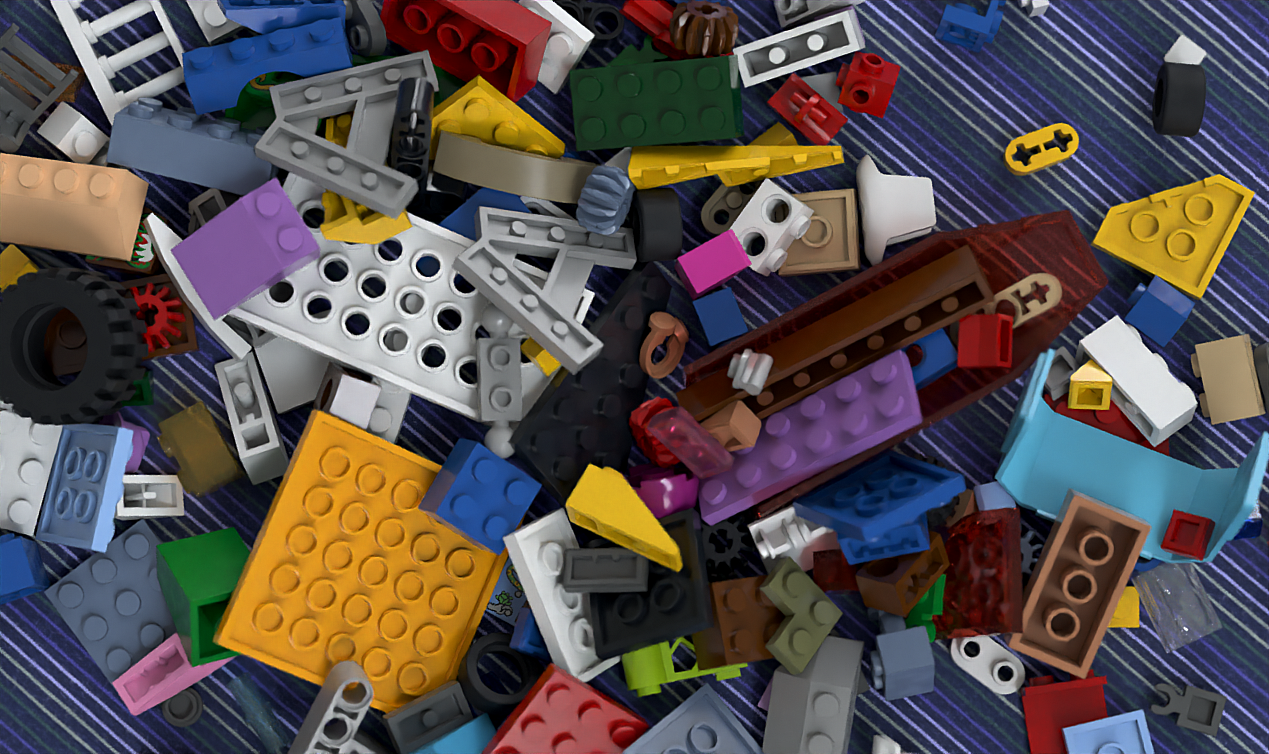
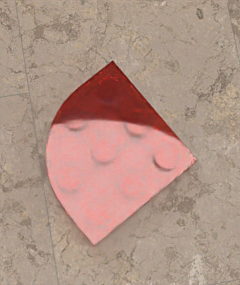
(983, 577)

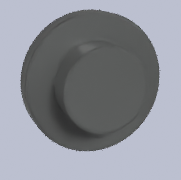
(183, 708)

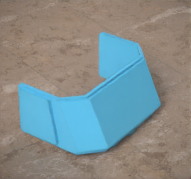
(1054, 453)

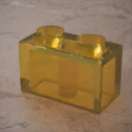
(200, 450)

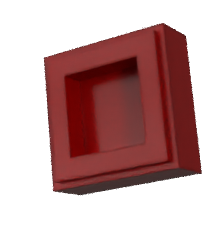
(1188, 535)

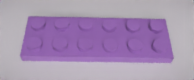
(815, 436)

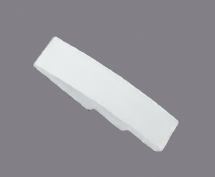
(163, 241)

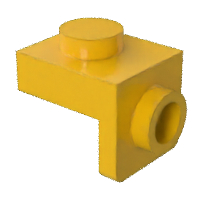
(13, 265)

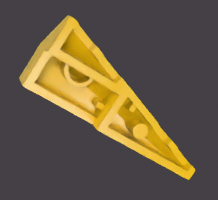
(734, 164)
(348, 219)

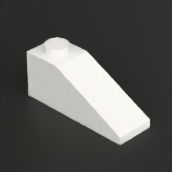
(252, 419)

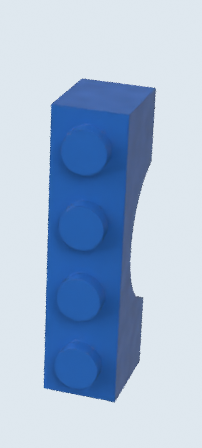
(221, 71)

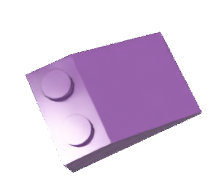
(246, 249)

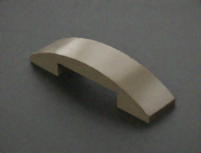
(511, 169)

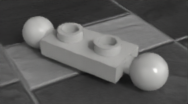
(498, 380)

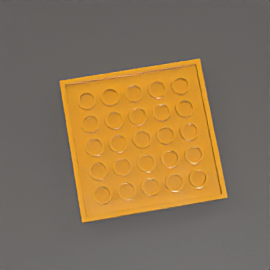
(359, 571)

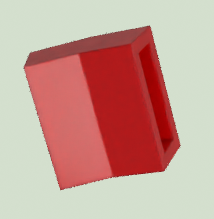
(985, 341)

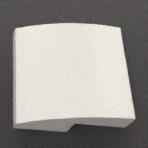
(292, 371)

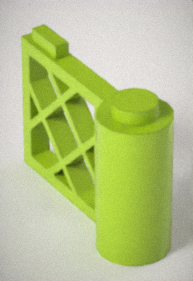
(654, 666)

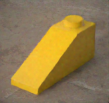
(614, 511)

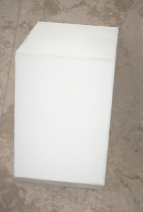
(150, 497)

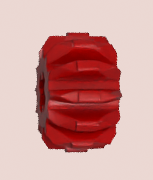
(165, 317)
(650, 445)

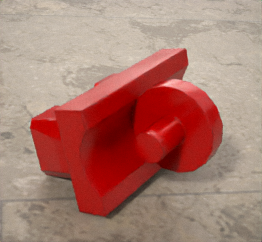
(807, 111)

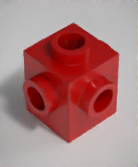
(867, 83)

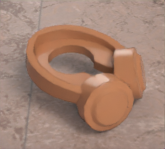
(662, 326)

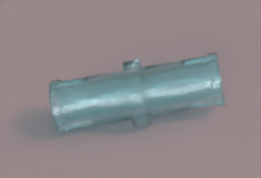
(258, 713)

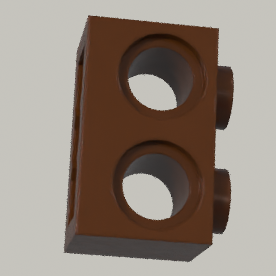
(902, 580)

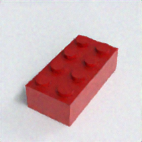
(473, 39)

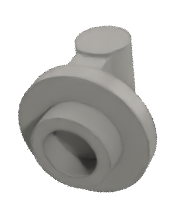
(750, 371)

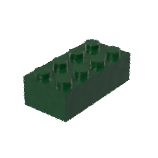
(657, 103)

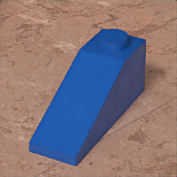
(271, 15)

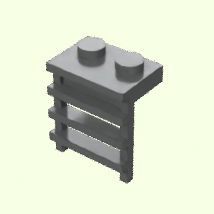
(17, 108)

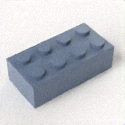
(189, 147)

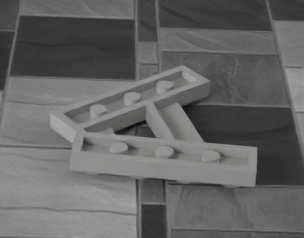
(360, 167)
(550, 311)

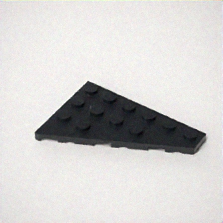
(588, 413)

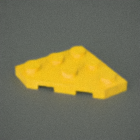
(489, 115)
(1177, 231)

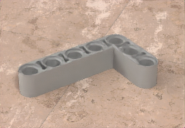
(335, 703)

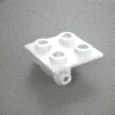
(788, 535)

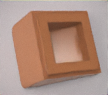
(734, 426)

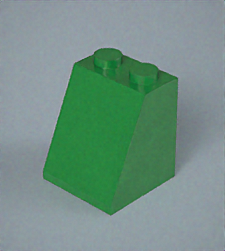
(198, 584)

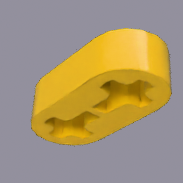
(1037, 140)

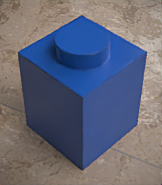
(1158, 310)
(719, 318)

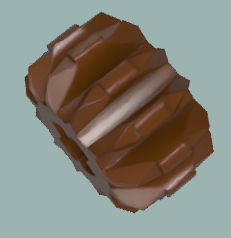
(704, 28)

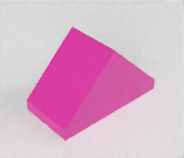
(711, 264)

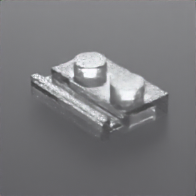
(1176, 604)

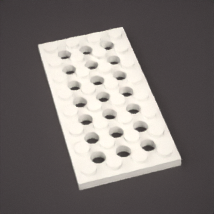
(367, 351)

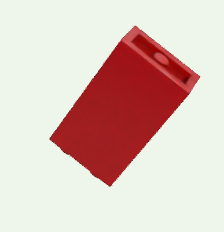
(1060, 705)

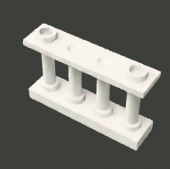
(102, 69)

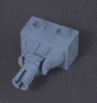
(902, 658)

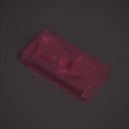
(690, 442)

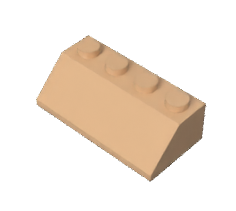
(70, 206)

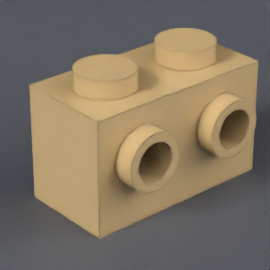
(1228, 379)

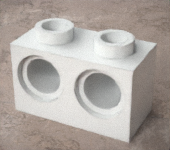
(759, 220)

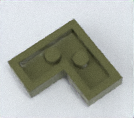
(807, 612)

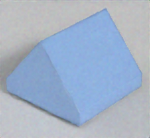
(992, 496)

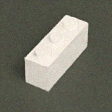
(799, 48)
(1139, 380)

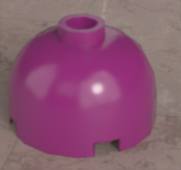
(663, 489)

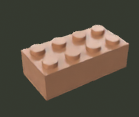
(1078, 582)

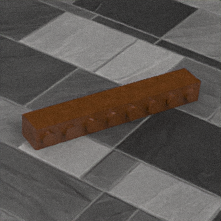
(852, 337)

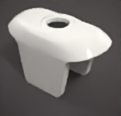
(892, 208)

